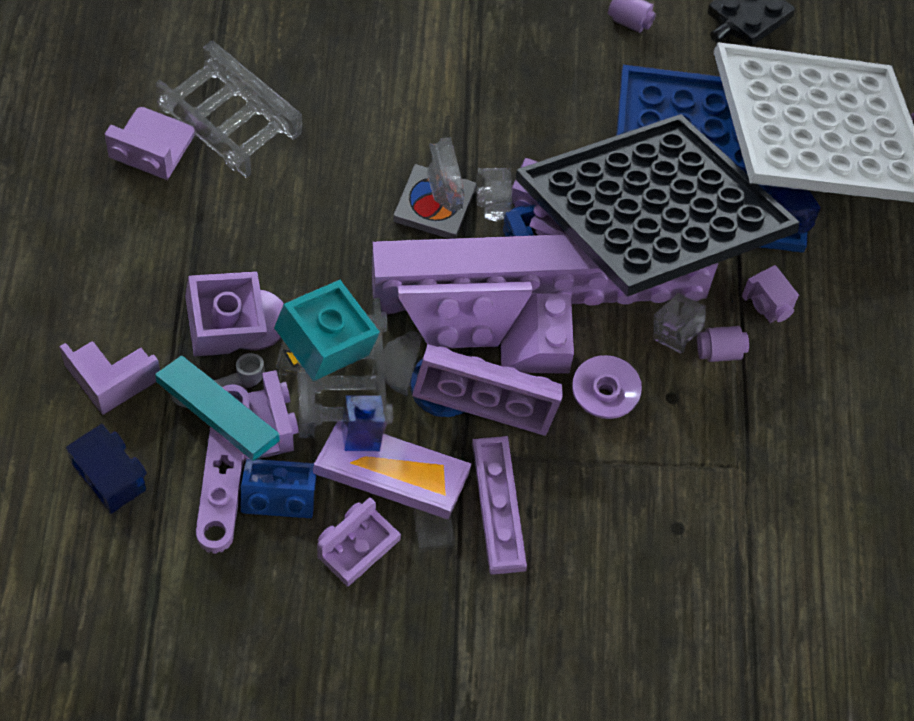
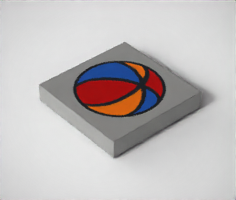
(422, 212)

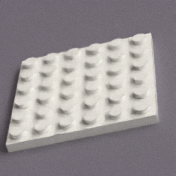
(819, 122)

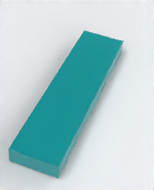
(217, 408)

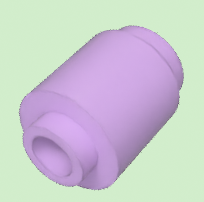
(632, 14)
(722, 344)

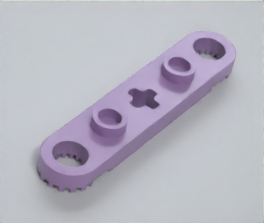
(221, 491)

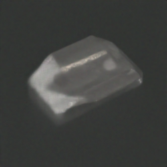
(445, 176)

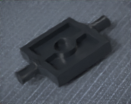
(748, 18)

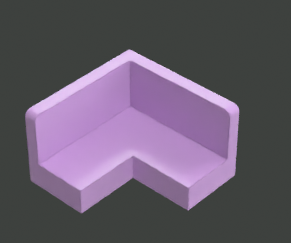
(107, 383)

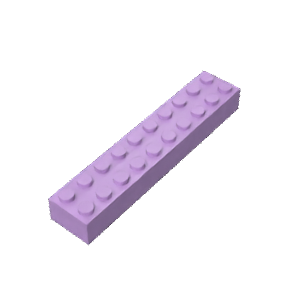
(546, 261)

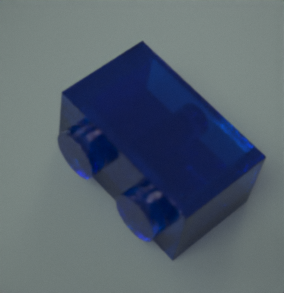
(107, 468)

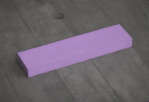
(499, 505)

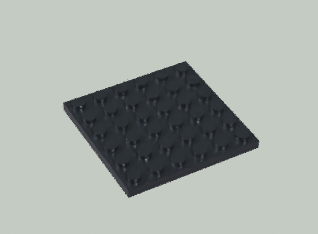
(655, 203)

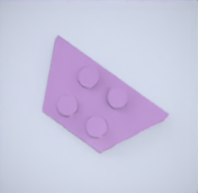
(464, 312)

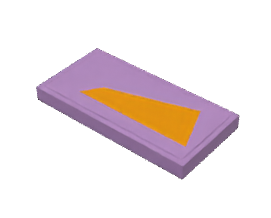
(396, 472)

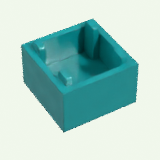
(326, 330)

